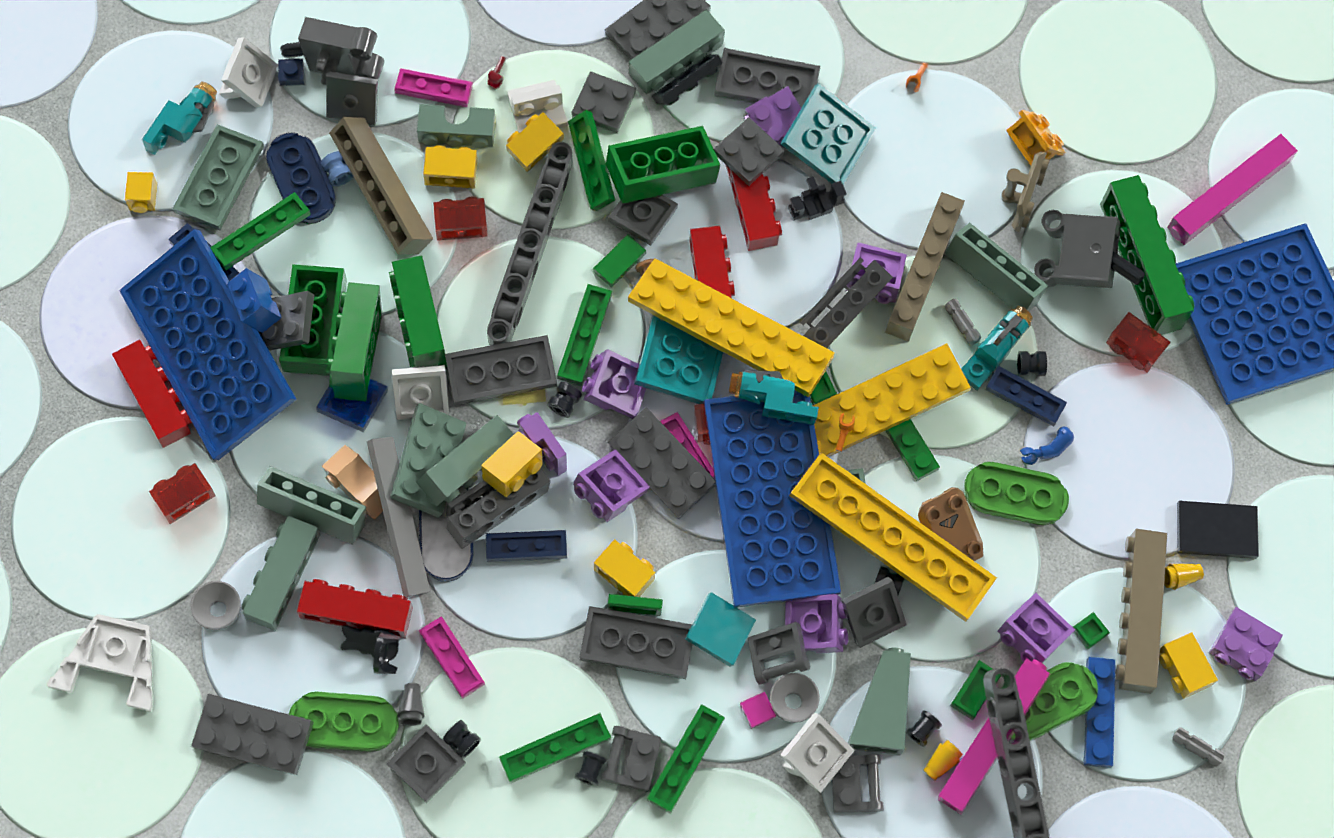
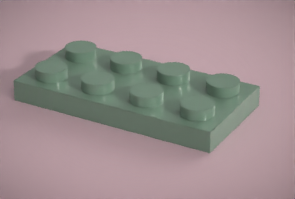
(218, 177)
(429, 440)

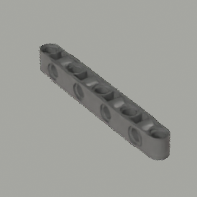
(535, 229)
(1015, 758)

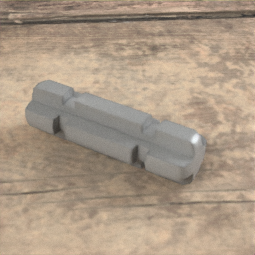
(962, 321)
(1198, 746)

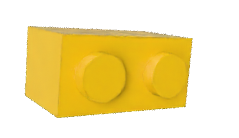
(534, 141)
(450, 167)
(512, 464)
(624, 569)
(1187, 665)

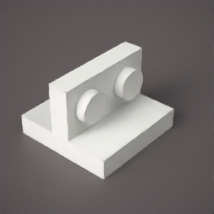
(248, 74)
(536, 99)
(418, 386)
(816, 753)

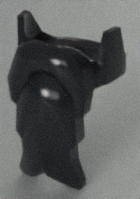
(378, 643)

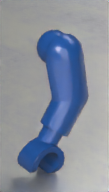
(1054, 449)

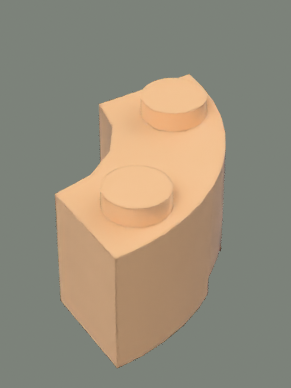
(355, 479)

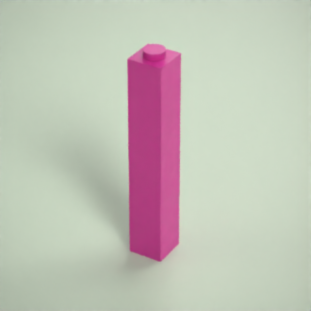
(1231, 189)
(982, 752)

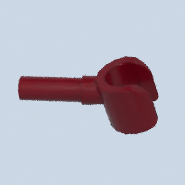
(494, 78)

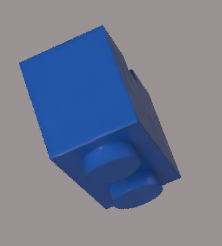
(254, 300)

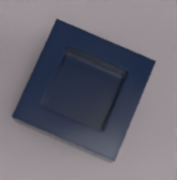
(291, 72)

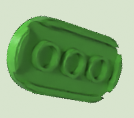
(1016, 493)
(1065, 696)
(348, 721)

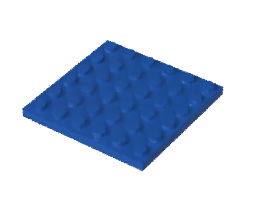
(1263, 312)

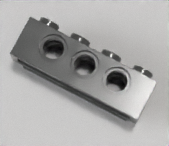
(849, 305)
(472, 520)

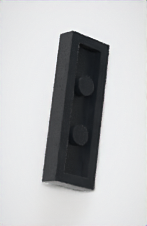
(687, 80)

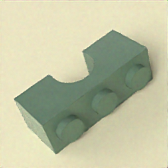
(475, 131)

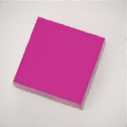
(757, 710)

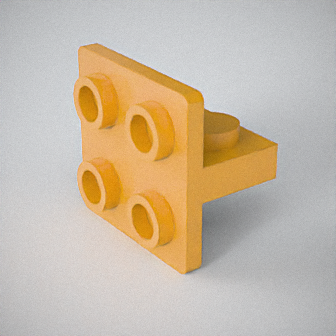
(1033, 136)

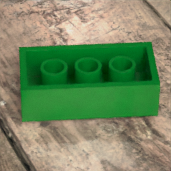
(662, 164)
(327, 287)
(417, 313)
(356, 341)

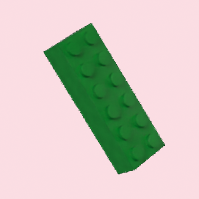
(1145, 246)

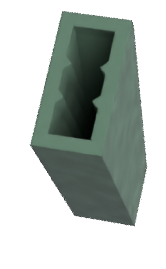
(884, 709)

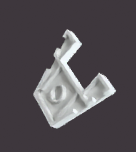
(114, 648)

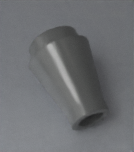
(411, 706)

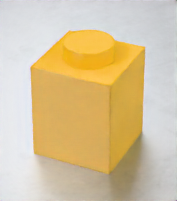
(141, 191)

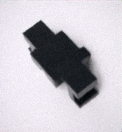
(816, 201)

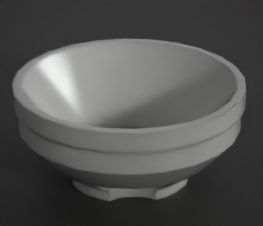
(213, 593)
(794, 684)

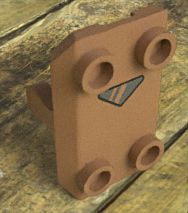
(953, 521)

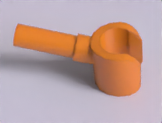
(917, 77)
(845, 428)

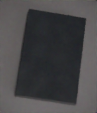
(1217, 529)

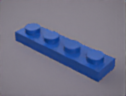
(1100, 718)

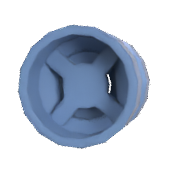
(337, 168)

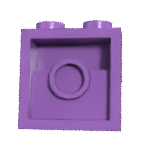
(775, 113)
(891, 261)
(614, 384)
(538, 432)
(609, 486)
(820, 622)
(1035, 630)
(1245, 644)

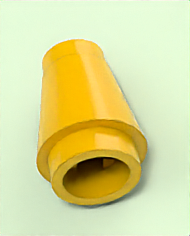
(1182, 574)
(943, 759)

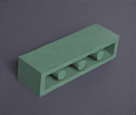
(676, 52)
(995, 268)
(464, 462)
(311, 504)
(280, 573)

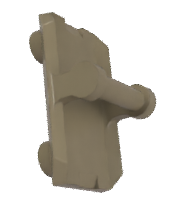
(1029, 181)

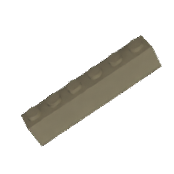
(381, 186)
(924, 266)
(1142, 611)

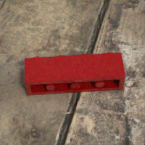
(755, 211)
(709, 259)
(151, 392)
(354, 608)

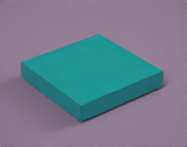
(720, 629)

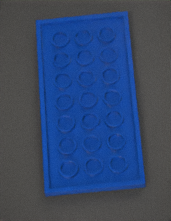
(204, 347)
(770, 539)

